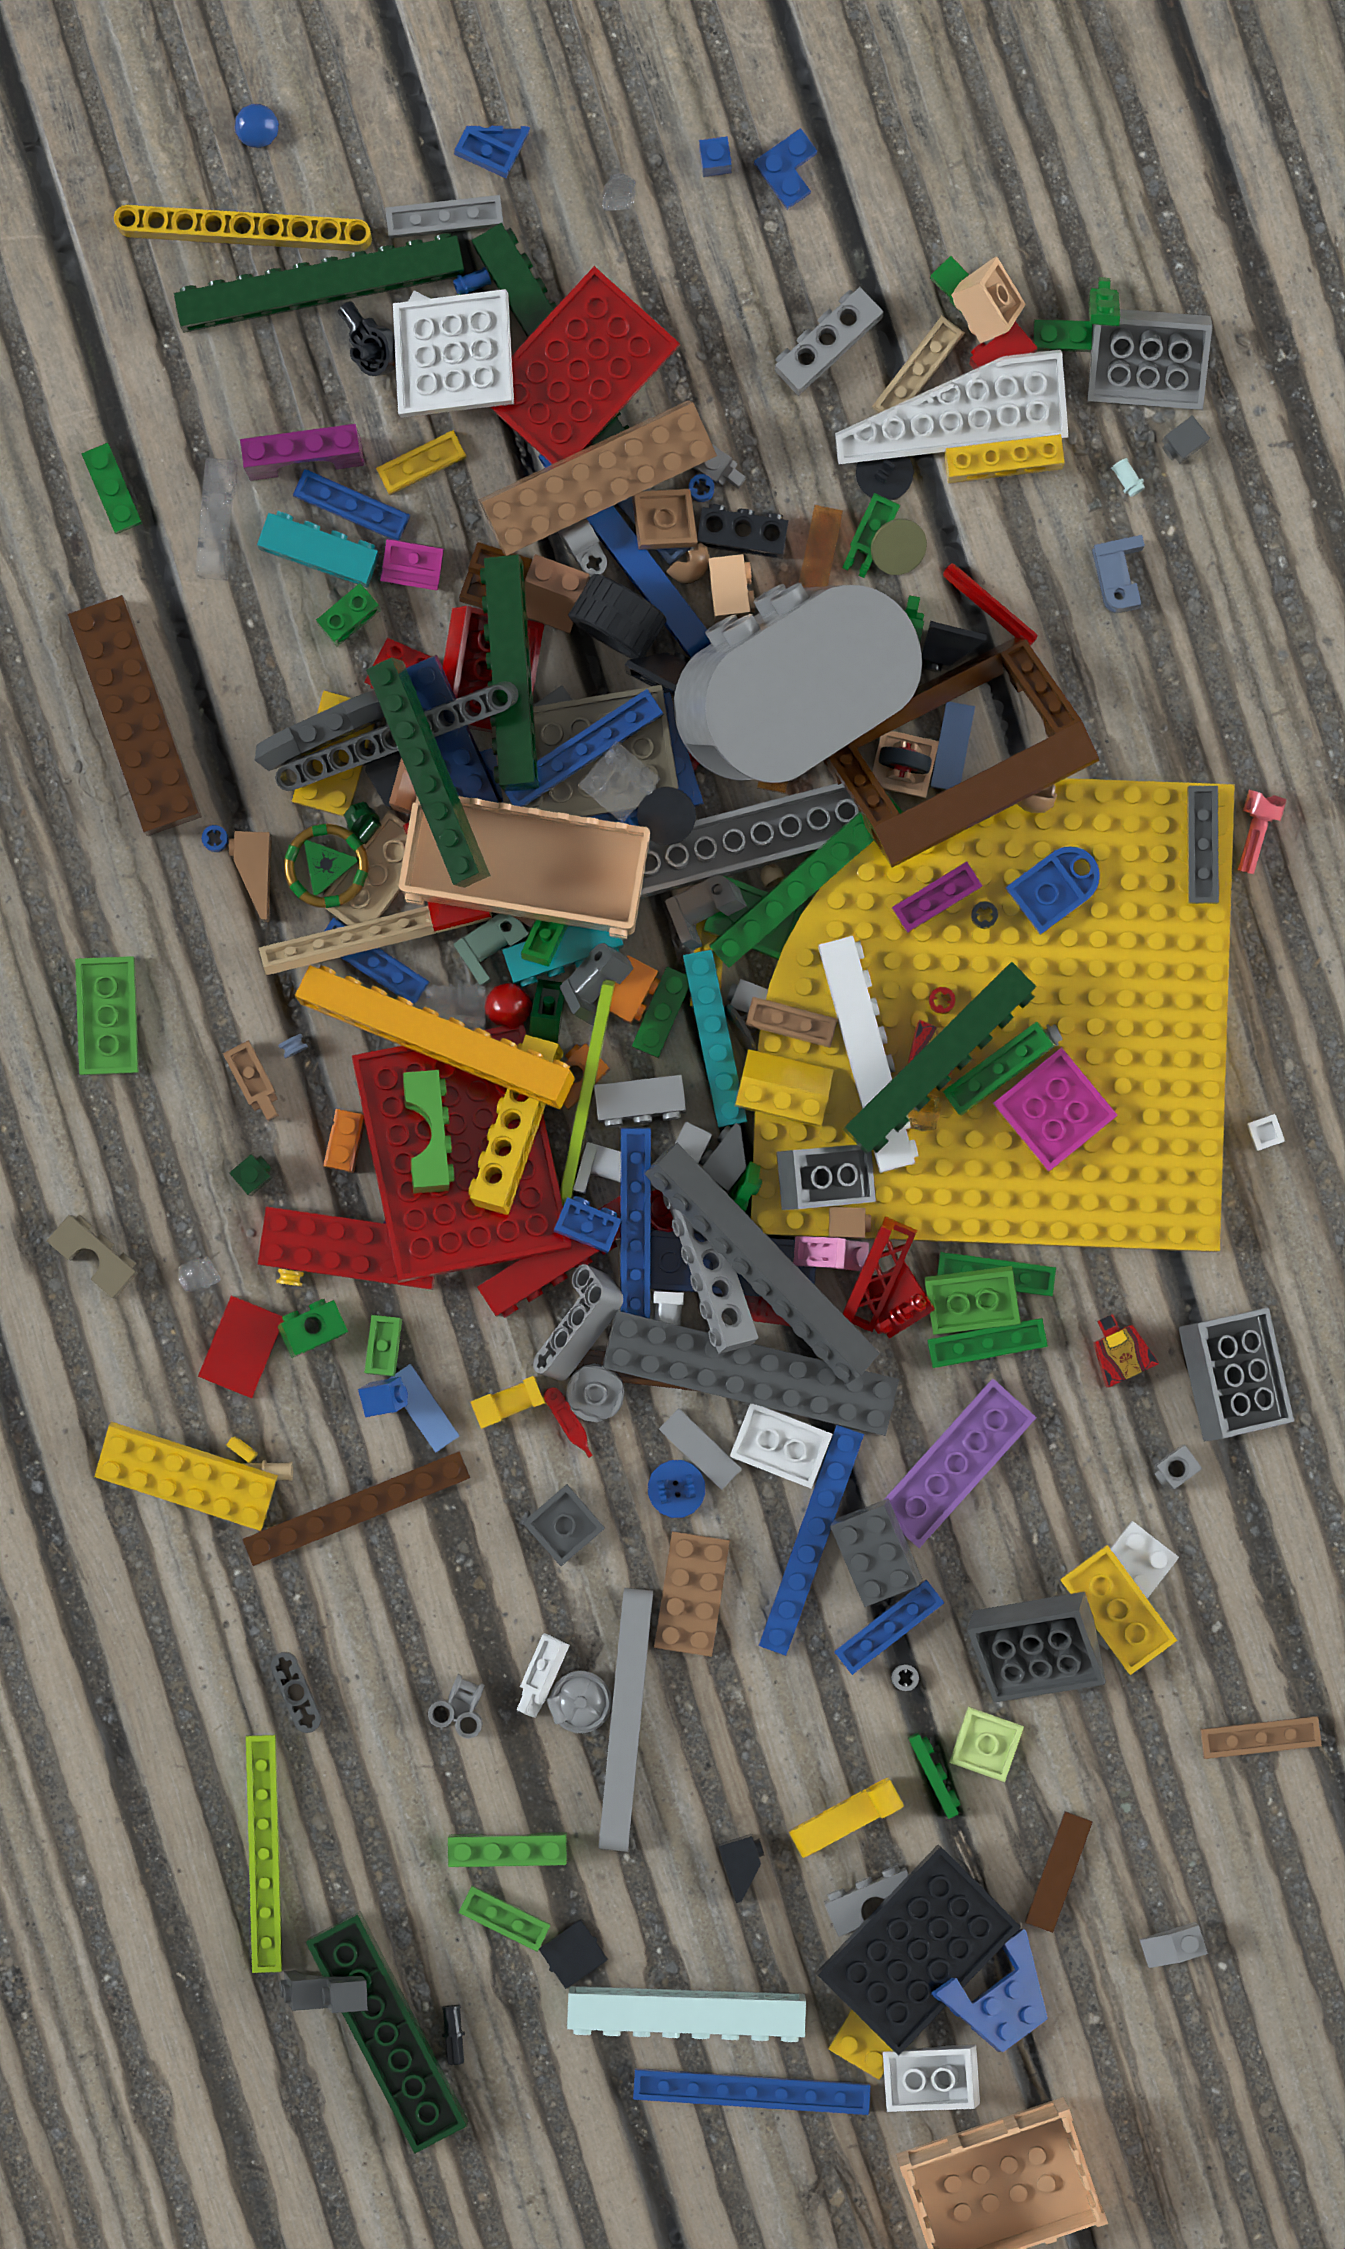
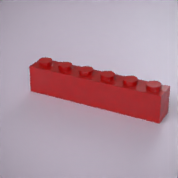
(530, 1274)

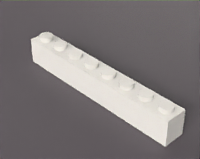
(864, 1039)

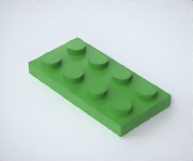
(107, 1015)

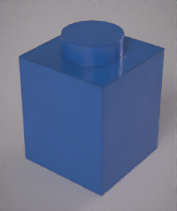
(715, 156)
(383, 1396)

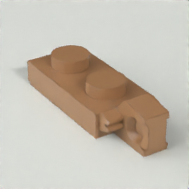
(252, 1079)

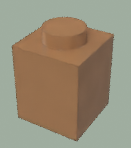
(848, 1222)

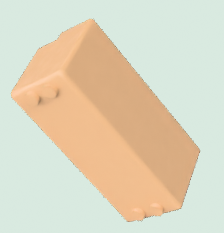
(538, 864)

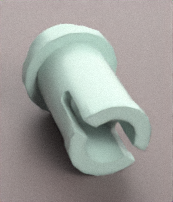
(1128, 477)

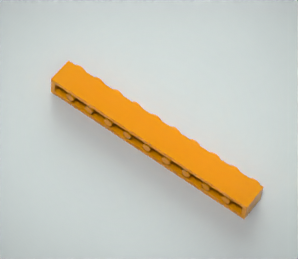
(435, 1036)

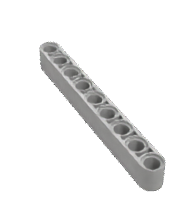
(625, 1719)

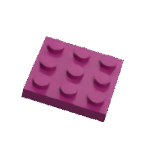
(1055, 1109)

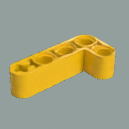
(846, 1817)

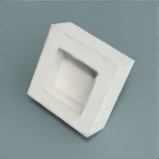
(1265, 1132)

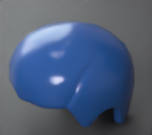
(256, 125)

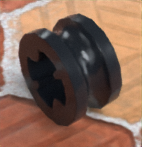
(984, 924)

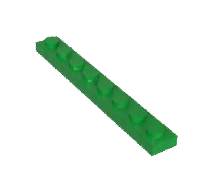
(793, 890)

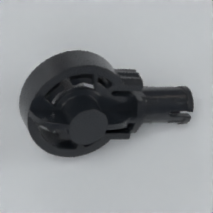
(369, 342)

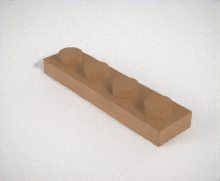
(1260, 1737)

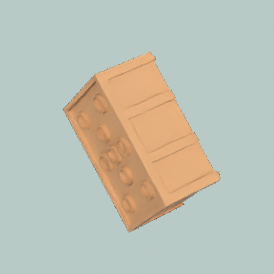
(1003, 2183)

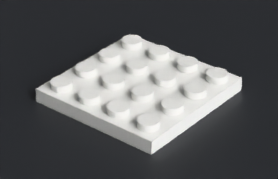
(453, 353)

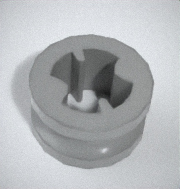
(914, 1677)

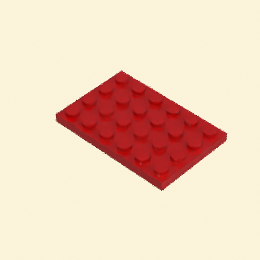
(582, 367)

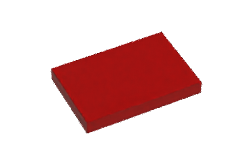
(241, 1347)

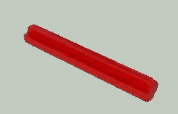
(989, 604)

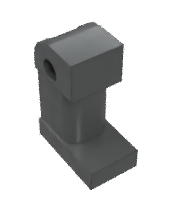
(701, 902)
(585, 983)

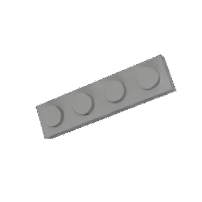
(444, 216)

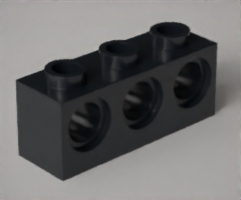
(752, 544)

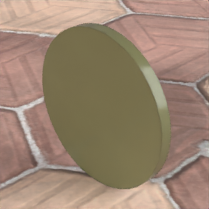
(898, 546)

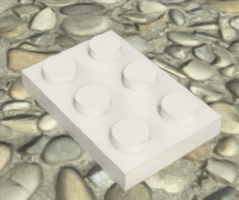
(781, 1445)

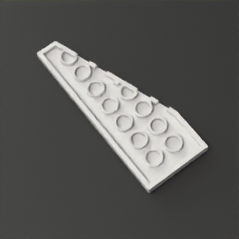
(994, 403)

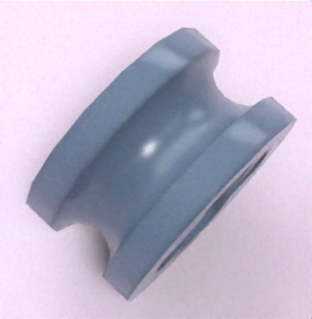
(293, 1046)

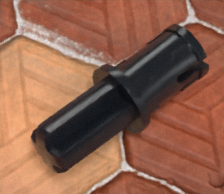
(453, 2034)

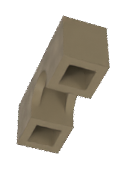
(114, 1270)

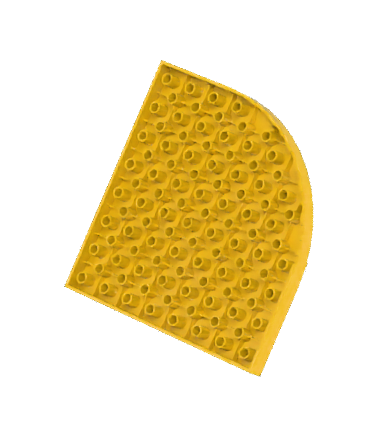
(1123, 977)

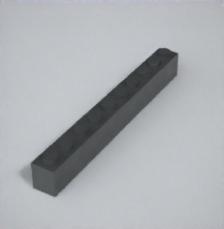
(761, 1263)

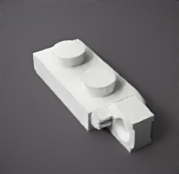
(541, 1674)

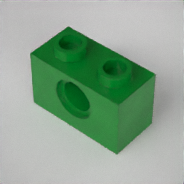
(299, 1340)

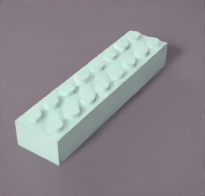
(686, 2012)

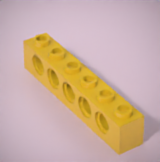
(500, 1195)

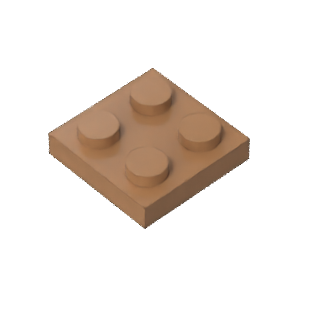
(664, 519)

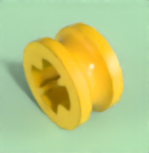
(290, 1277)

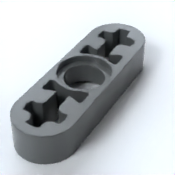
(295, 1668)

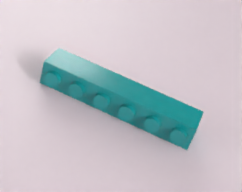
(714, 1036)

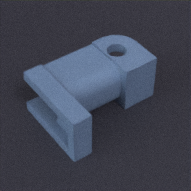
(1114, 573)

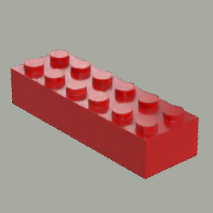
(330, 1247)

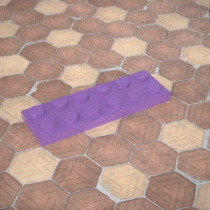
(958, 1461)

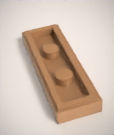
(791, 1022)

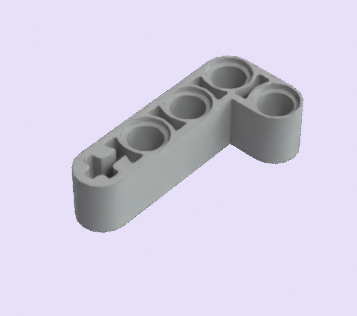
(581, 1325)

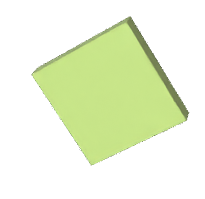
(986, 1744)

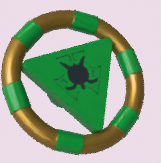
(326, 865)

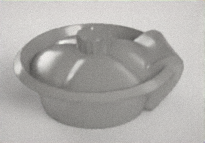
(580, 1702)

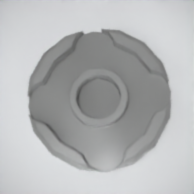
(595, 1392)

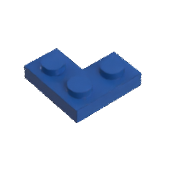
(779, 167)

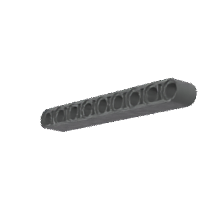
(384, 743)

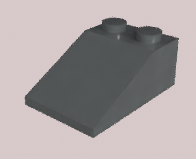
(825, 1177)

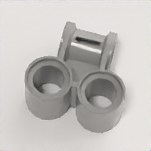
(582, 543)
(460, 1706)

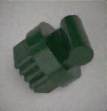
(362, 821)

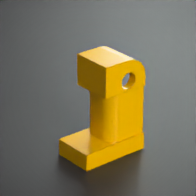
(497, 1406)

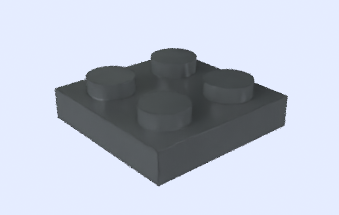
(563, 1525)

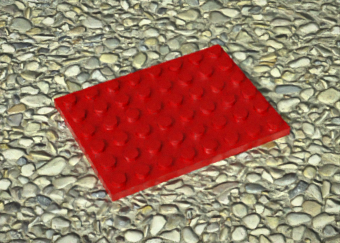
(444, 1228)

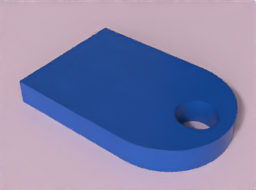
(1053, 888)

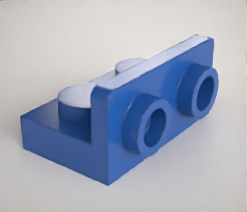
(588, 1224)

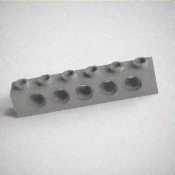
(733, 1303)

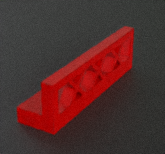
(871, 1263)

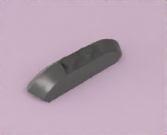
(319, 731)

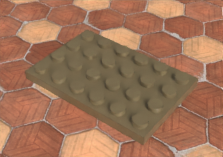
(564, 720)

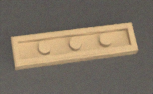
(920, 365)

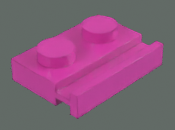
(412, 564)

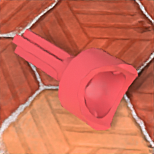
(1262, 811)

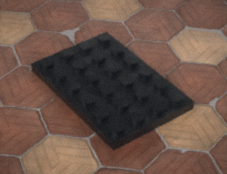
(915, 1941)

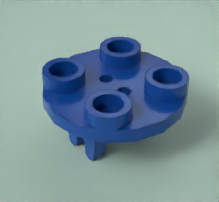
(690, 1485)

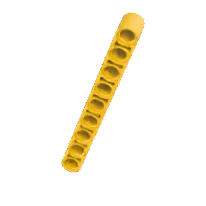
(230, 221)

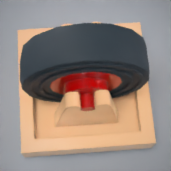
(905, 763)

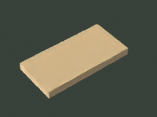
(381, 887)

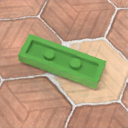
(504, 1918)

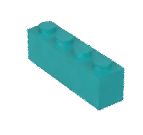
(318, 549)
(572, 950)

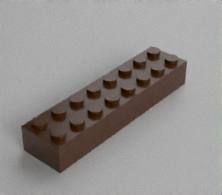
(134, 715)

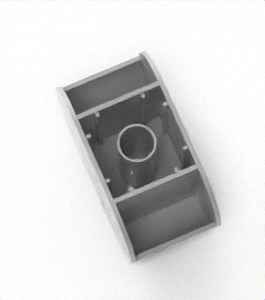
(796, 680)

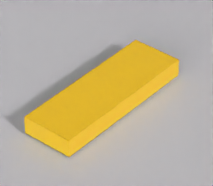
(421, 462)

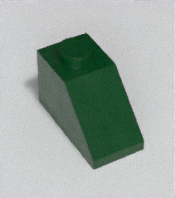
(547, 1011)

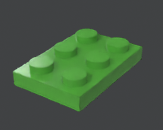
(973, 1300)

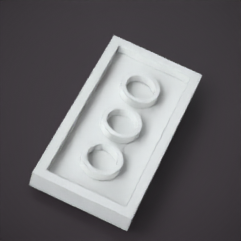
(1143, 1559)

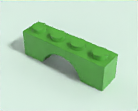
(423, 1095)
(507, 1850)

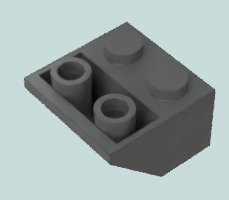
(727, 1160)

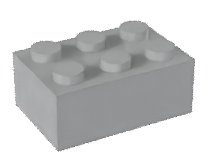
(640, 1100)

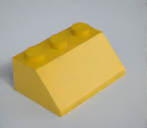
(784, 1088)

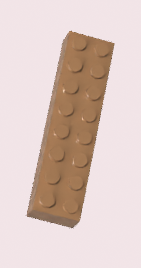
(597, 477)

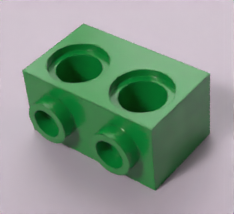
(348, 615)

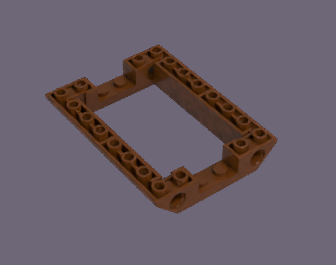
(986, 793)

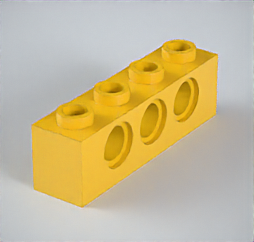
(1004, 458)

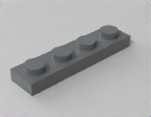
(1202, 844)

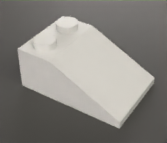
(932, 2078)

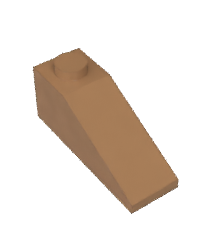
(253, 861)

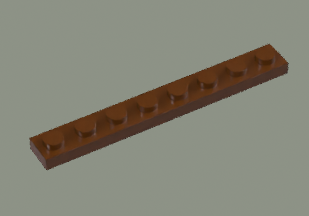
(356, 1508)

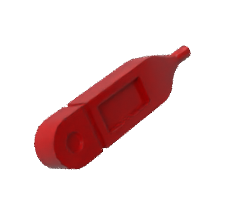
(567, 1419)

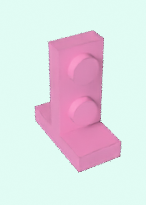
(830, 1253)

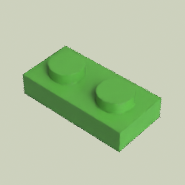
(383, 1346)

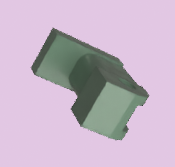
(487, 941)

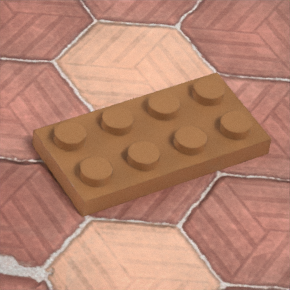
(692, 1594)

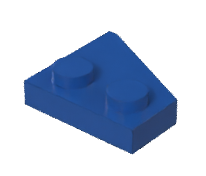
(491, 147)

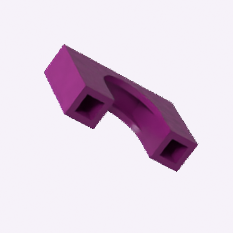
(336, 444)

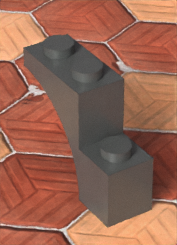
(321, 1992)

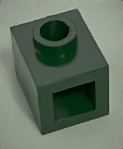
(252, 1174)

